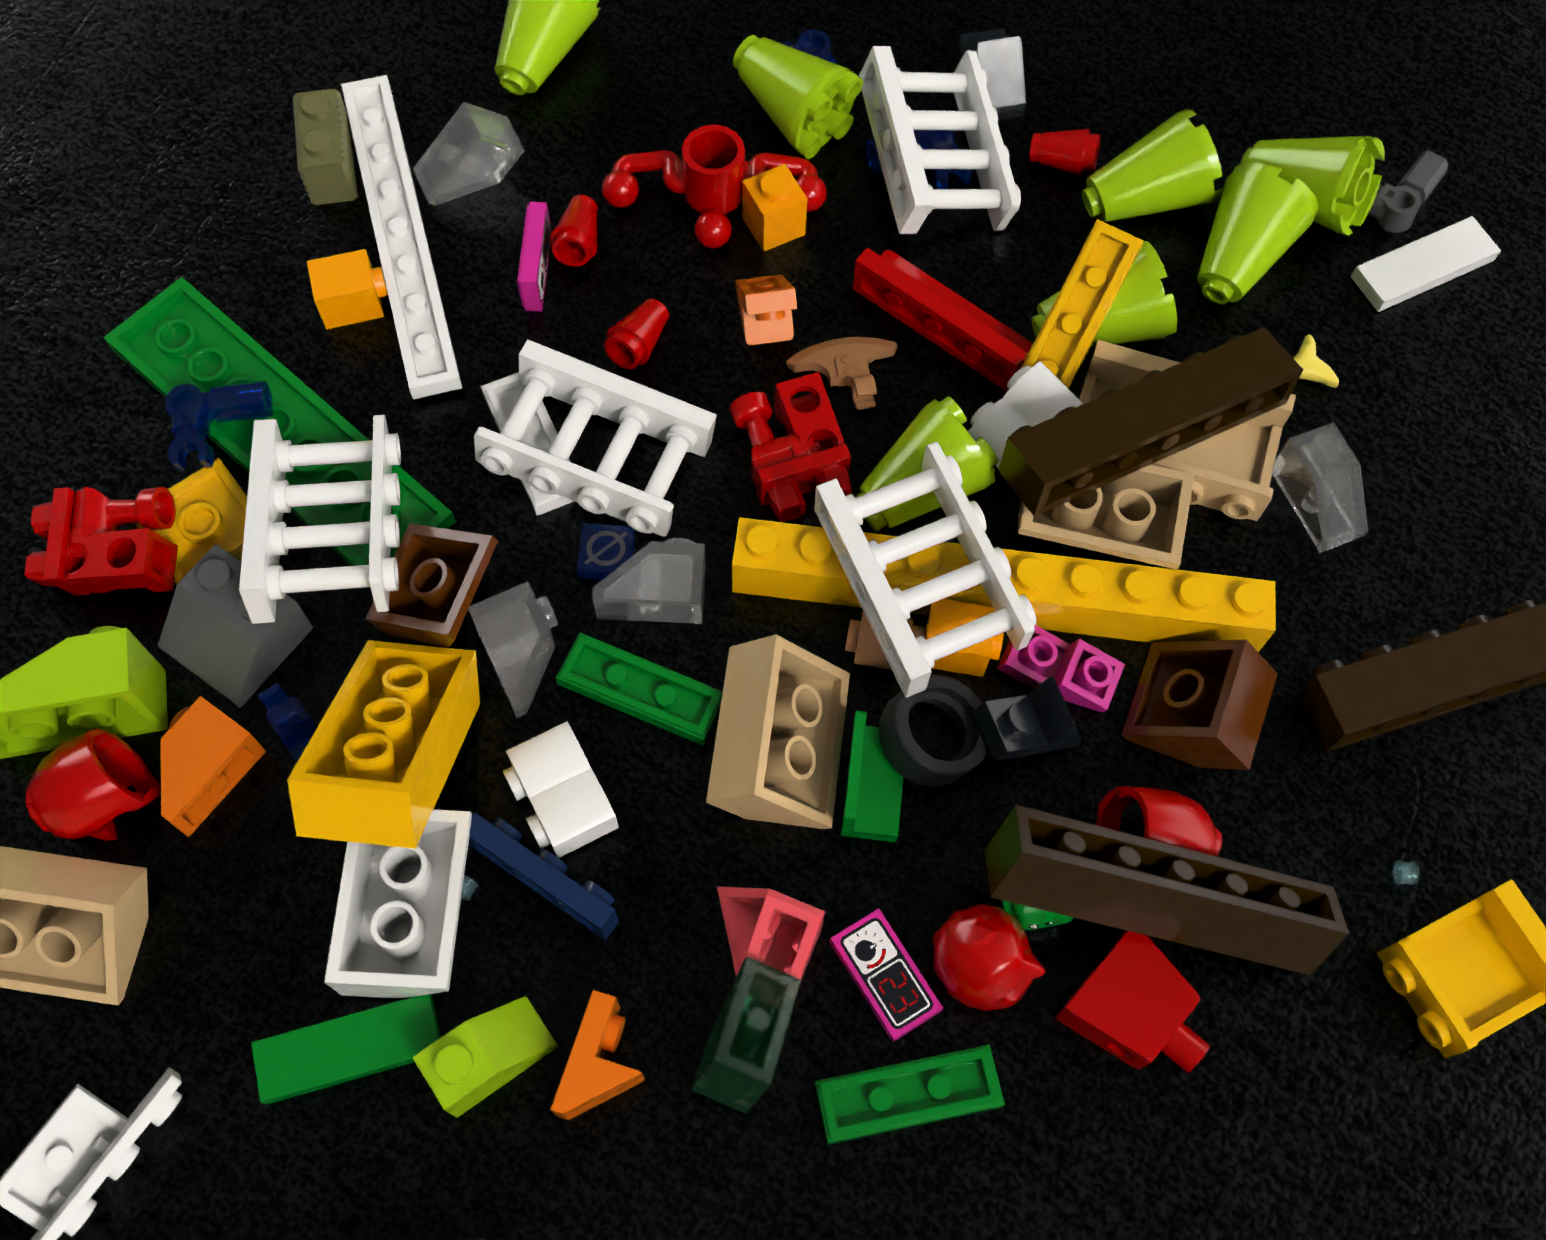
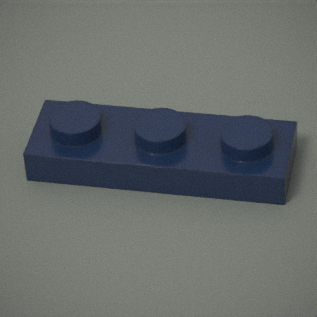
(544, 875)

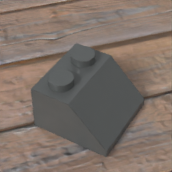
(214, 635)

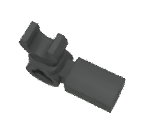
(1398, 205)

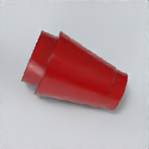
(1066, 150)
(576, 232)
(636, 334)

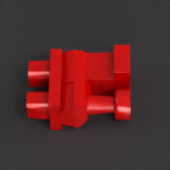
(801, 459)
(89, 550)

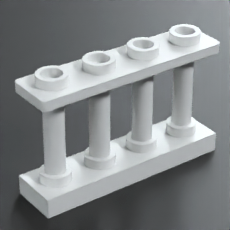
(905, 160)
(614, 398)
(271, 496)
(889, 609)

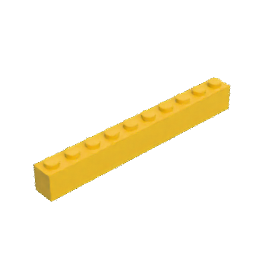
(1063, 590)

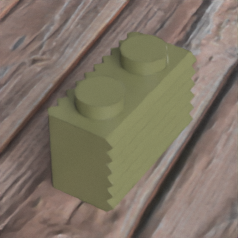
(324, 147)

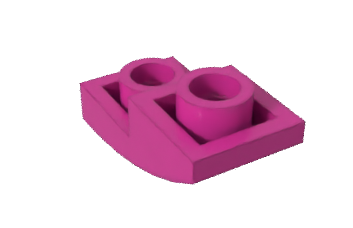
(1080, 670)

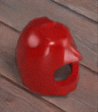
(86, 786)
(1167, 818)
(984, 958)

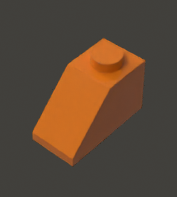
(202, 763)

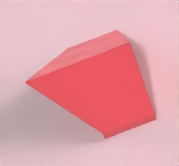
(770, 928)

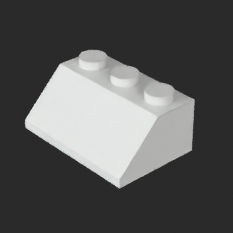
(400, 913)

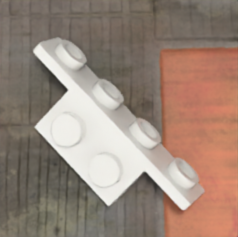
(74, 1155)

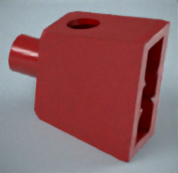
(1136, 1006)

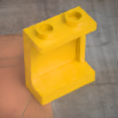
(1472, 969)

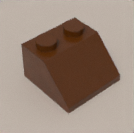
(436, 584)
(1202, 702)

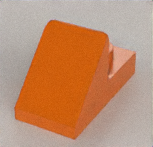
(766, 308)
(588, 1076)

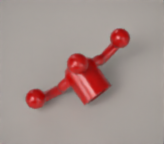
(709, 178)

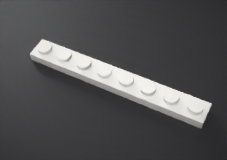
(401, 239)

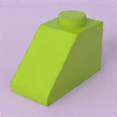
(484, 1054)

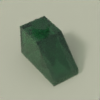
(747, 1036)

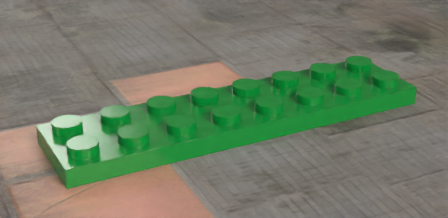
(192, 342)

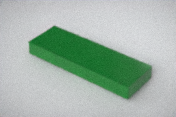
(641, 688)
(344, 1048)
(908, 1094)

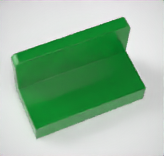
(872, 787)

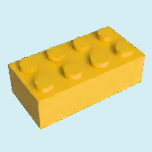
(385, 745)

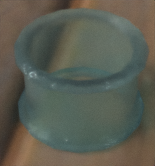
(1405, 873)
(469, 887)

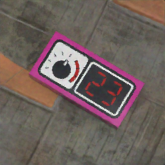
(534, 256)
(885, 975)

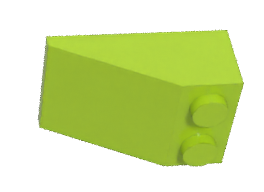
(81, 686)

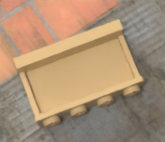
(1229, 468)

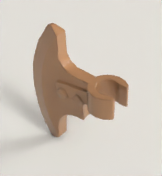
(846, 364)

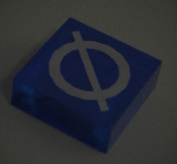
(604, 549)

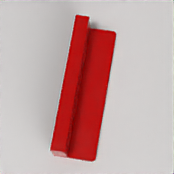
(941, 315)

